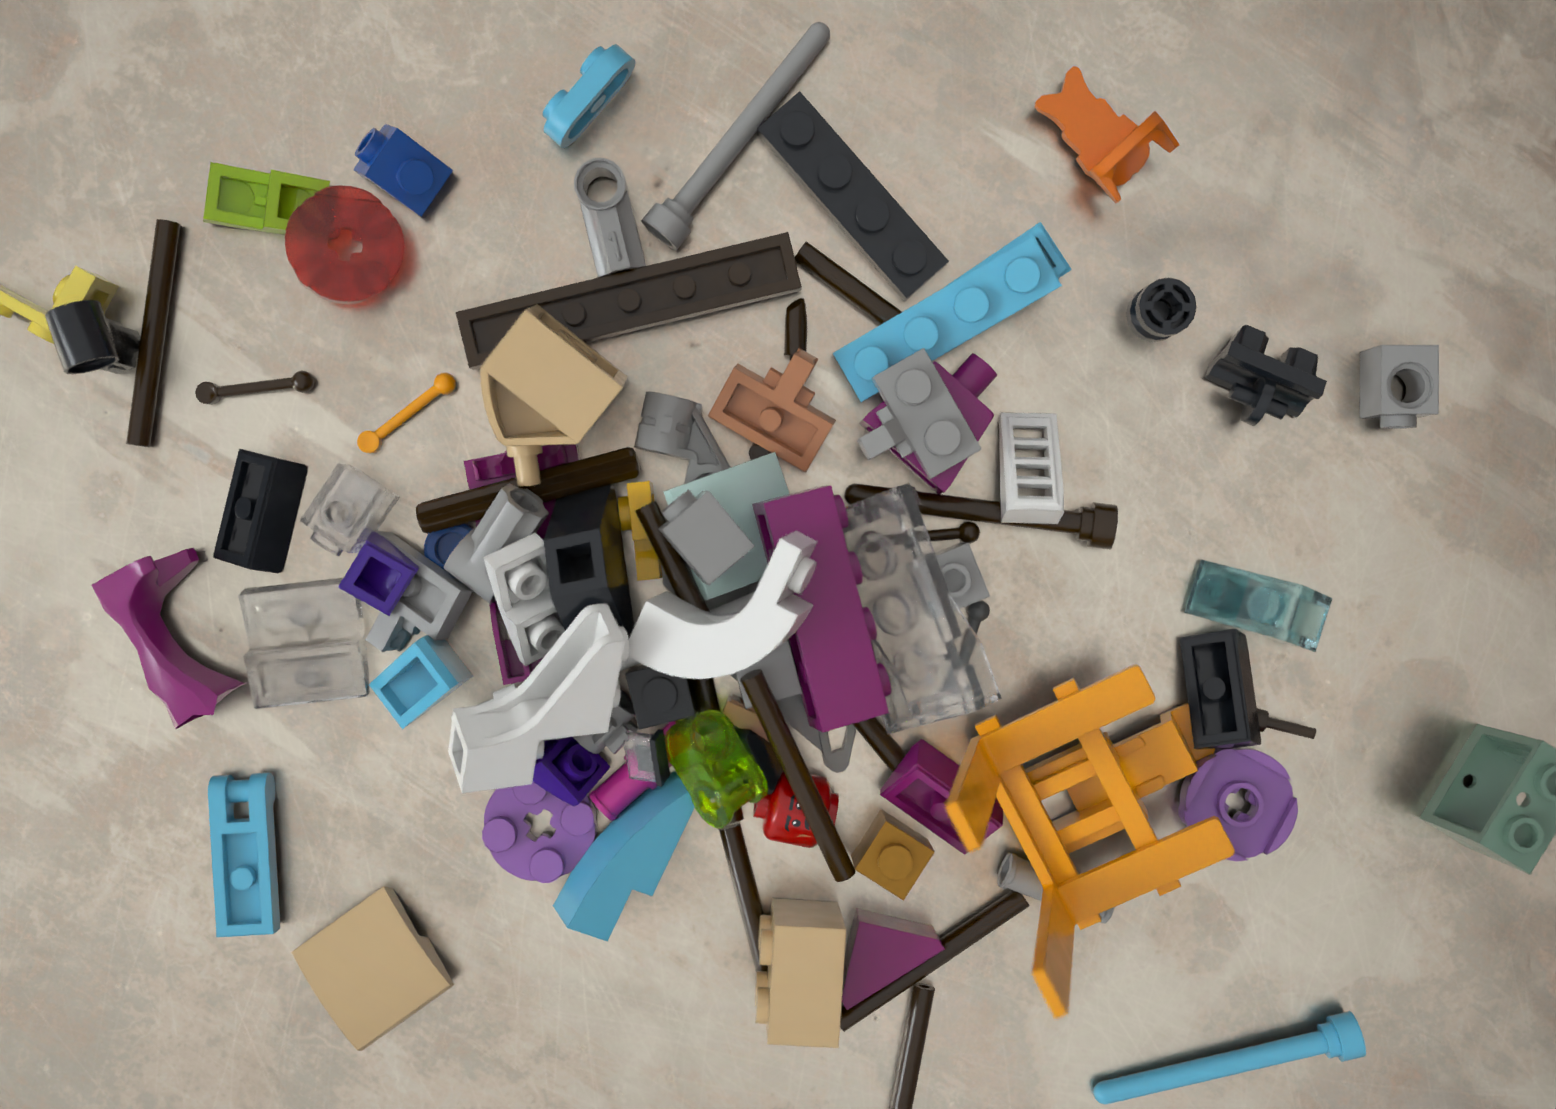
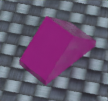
(883, 951)

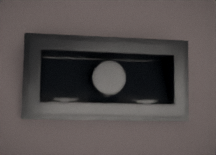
(260, 512)
(1220, 690)

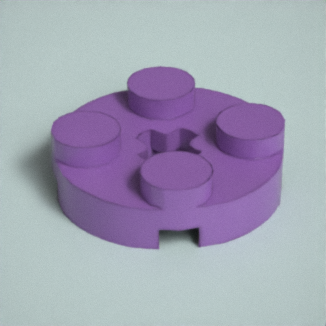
(1268, 790)
(533, 857)

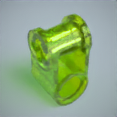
(717, 770)

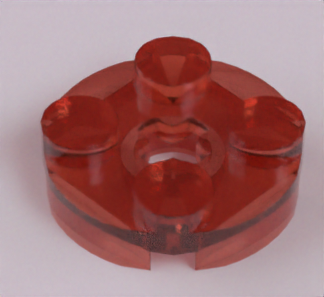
(322, 219)

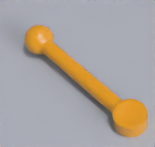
(372, 440)

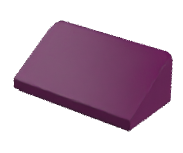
(922, 789)

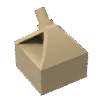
(544, 389)

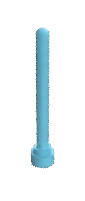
(1335, 1038)

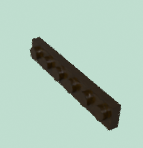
(644, 295)

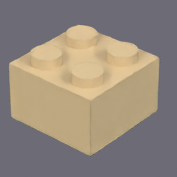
(805, 973)

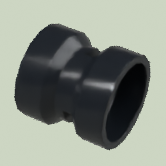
(1149, 313)

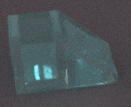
(1259, 605)

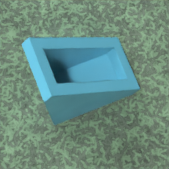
(420, 679)

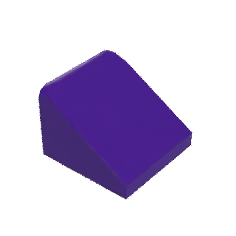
(379, 574)

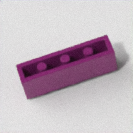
(833, 644)

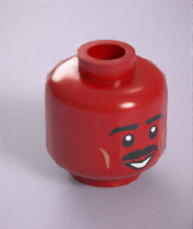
(783, 816)

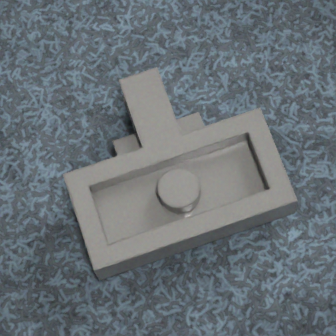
(919, 417)
(427, 605)

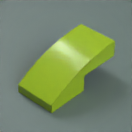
(256, 198)

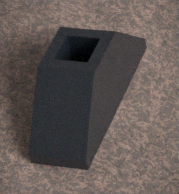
(587, 556)

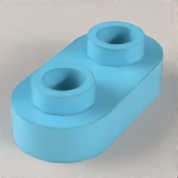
(602, 78)

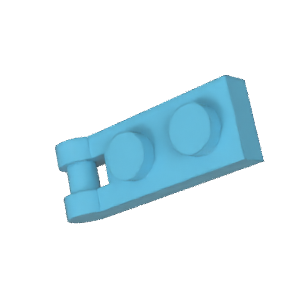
(244, 856)

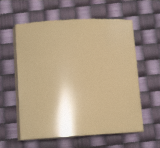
(372, 968)

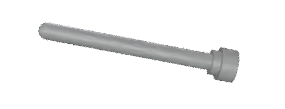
(671, 218)

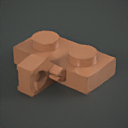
(775, 410)

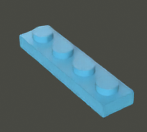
(951, 314)

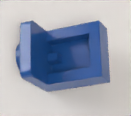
(401, 167)

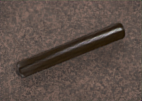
(555, 484)

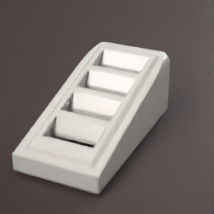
(1030, 509)

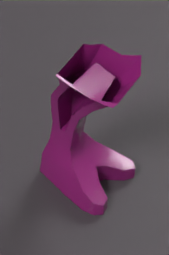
(134, 601)

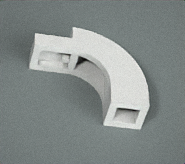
(704, 645)

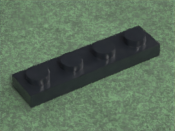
(852, 196)

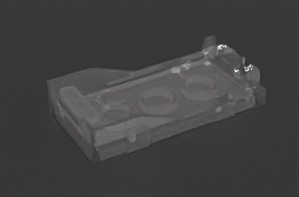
(922, 635)

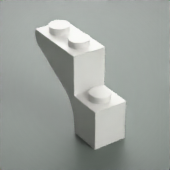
(561, 698)

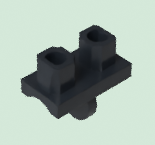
(1265, 382)

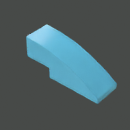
(624, 858)

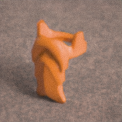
(1106, 145)

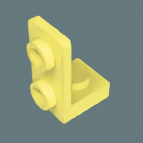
(74, 287)

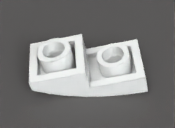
(524, 598)

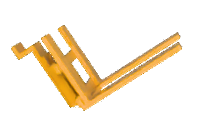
(1107, 792)

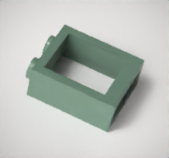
(1487, 811)

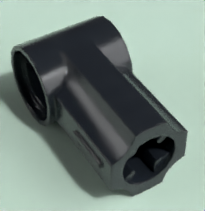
(91, 341)

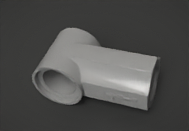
(609, 223)
(510, 517)

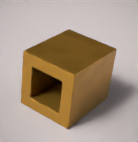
(892, 854)

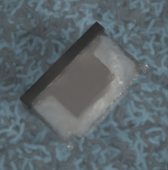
(647, 757)

